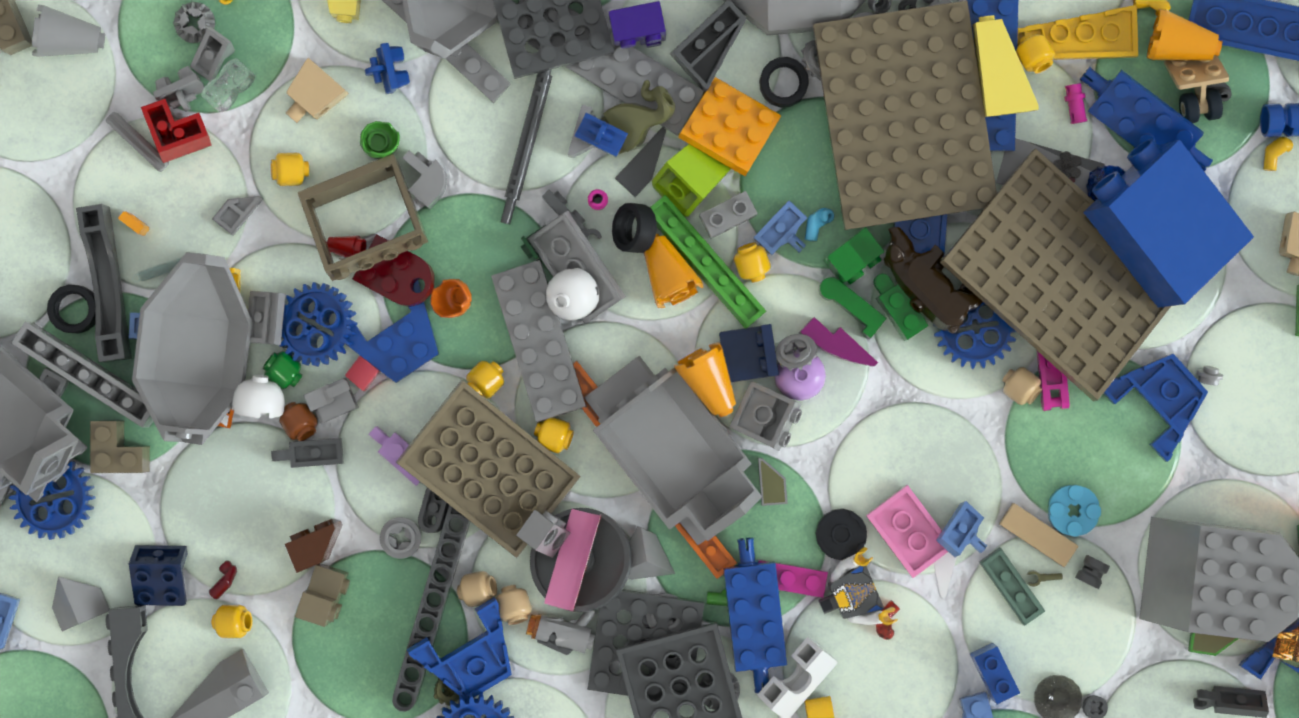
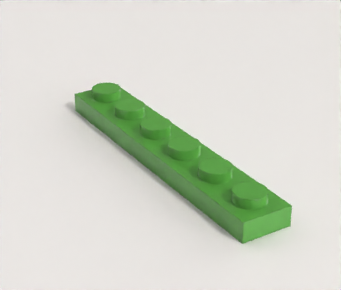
(706, 263)

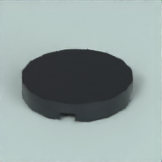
(841, 533)

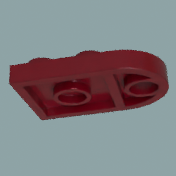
(397, 277)

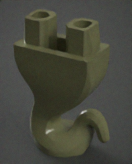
(638, 119)

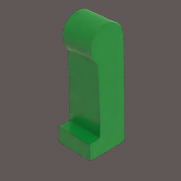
(853, 304)

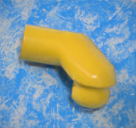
(1154, 4)
(1274, 150)

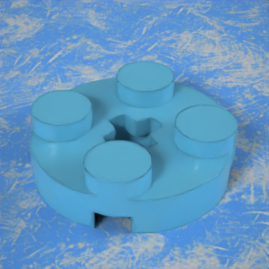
(1088, 512)

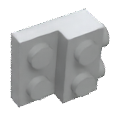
(766, 416)

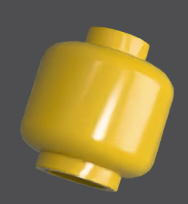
(1035, 53)
(289, 169)
(752, 262)
(486, 378)
(554, 434)
(232, 621)

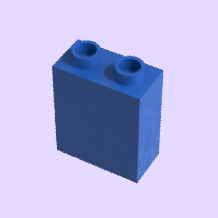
(1167, 222)

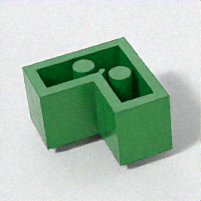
(853, 256)

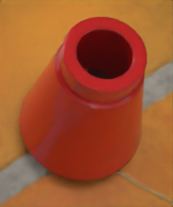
(346, 245)

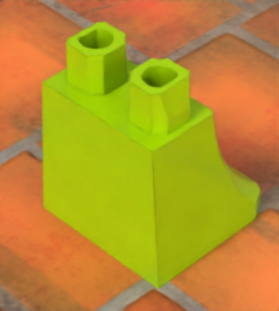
(689, 178)

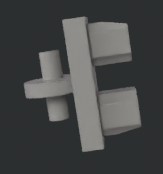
(181, 91)

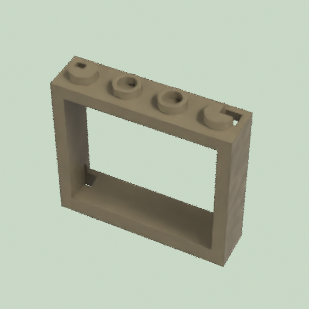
(350, 183)

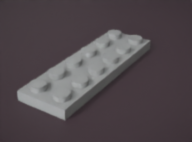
(538, 342)

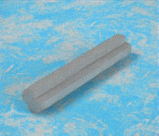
(142, 146)

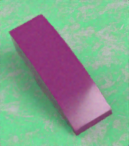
(837, 344)

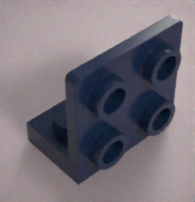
(749, 353)
(158, 575)

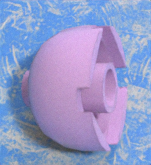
(801, 384)

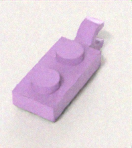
(392, 449)

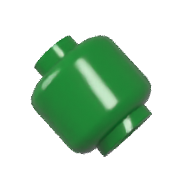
(282, 369)

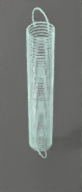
(150, 269)

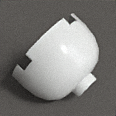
(572, 294)
(258, 397)

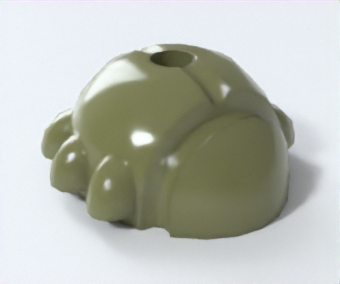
(447, 695)

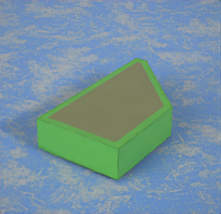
(1209, 643)

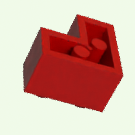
(173, 137)

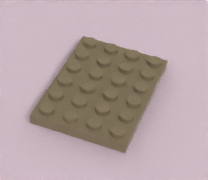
(486, 467)

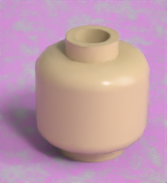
(1021, 386)
(477, 588)
(514, 605)

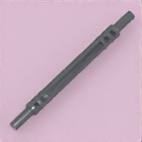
(526, 144)

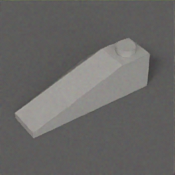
(225, 690)

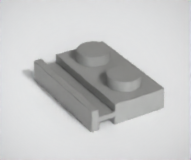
(267, 317)

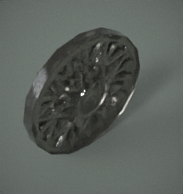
(1057, 697)

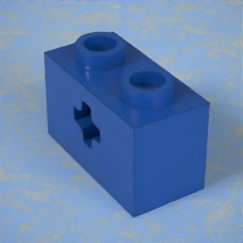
(994, 673)

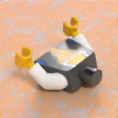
(855, 593)

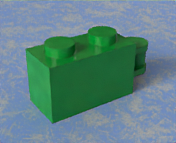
(898, 308)

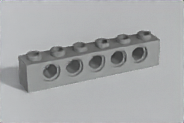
(82, 372)

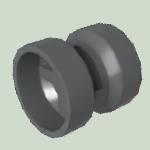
(1092, 571)

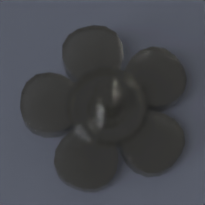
(1068, 165)

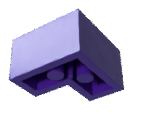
(637, 24)

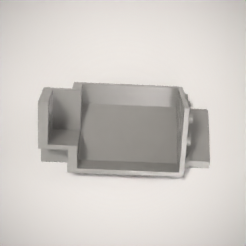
(32, 430)
(673, 449)

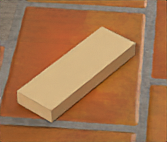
(1038, 535)

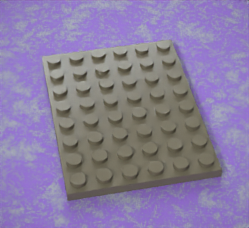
(905, 114)
(1055, 276)

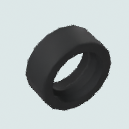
(790, 63)
(645, 228)
(53, 309)

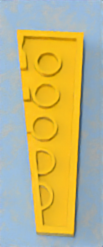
(1091, 35)

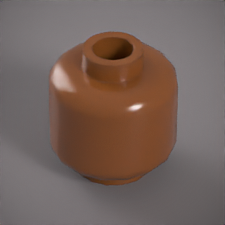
(298, 421)

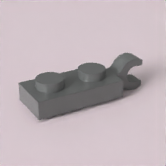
(557, 203)
(311, 453)
(1233, 701)

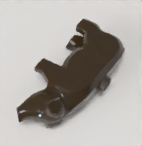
(926, 284)

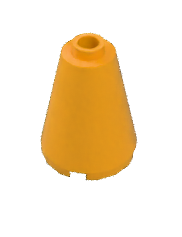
(1181, 39)
(669, 273)
(709, 378)

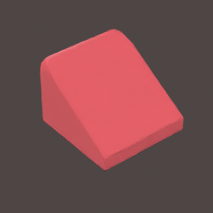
(362, 373)

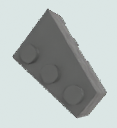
(709, 43)

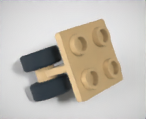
(1198, 75)

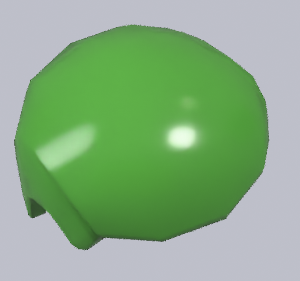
(379, 139)

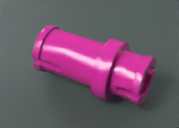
(1075, 103)
(594, 194)

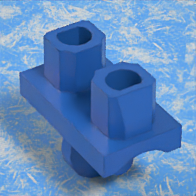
(386, 57)
(601, 135)

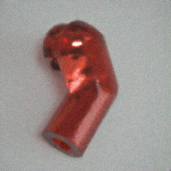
(886, 631)

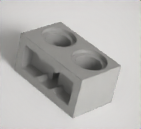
(728, 215)
(544, 532)

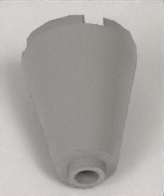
(64, 35)

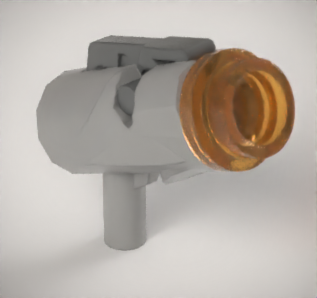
(560, 634)

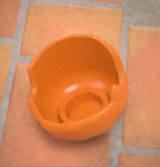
(451, 298)

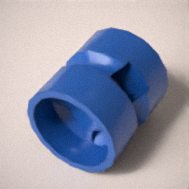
(1279, 120)

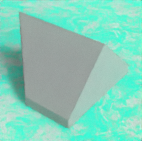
(648, 556)
(77, 603)

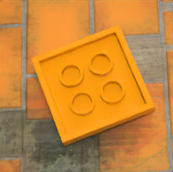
(729, 126)

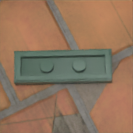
(1012, 586)

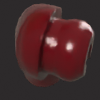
(225, 581)

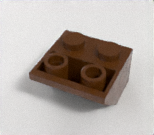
(313, 548)

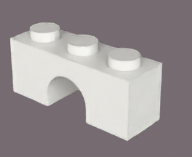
(789, 694)

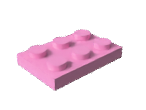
(908, 531)

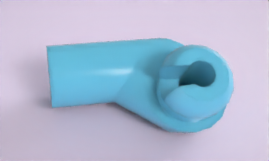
(816, 221)

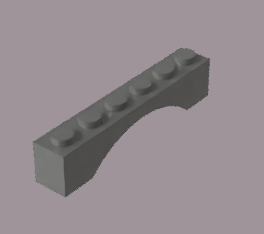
(100, 248)
(126, 629)

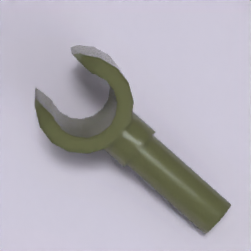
(1044, 577)

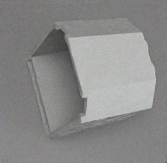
(1219, 580)

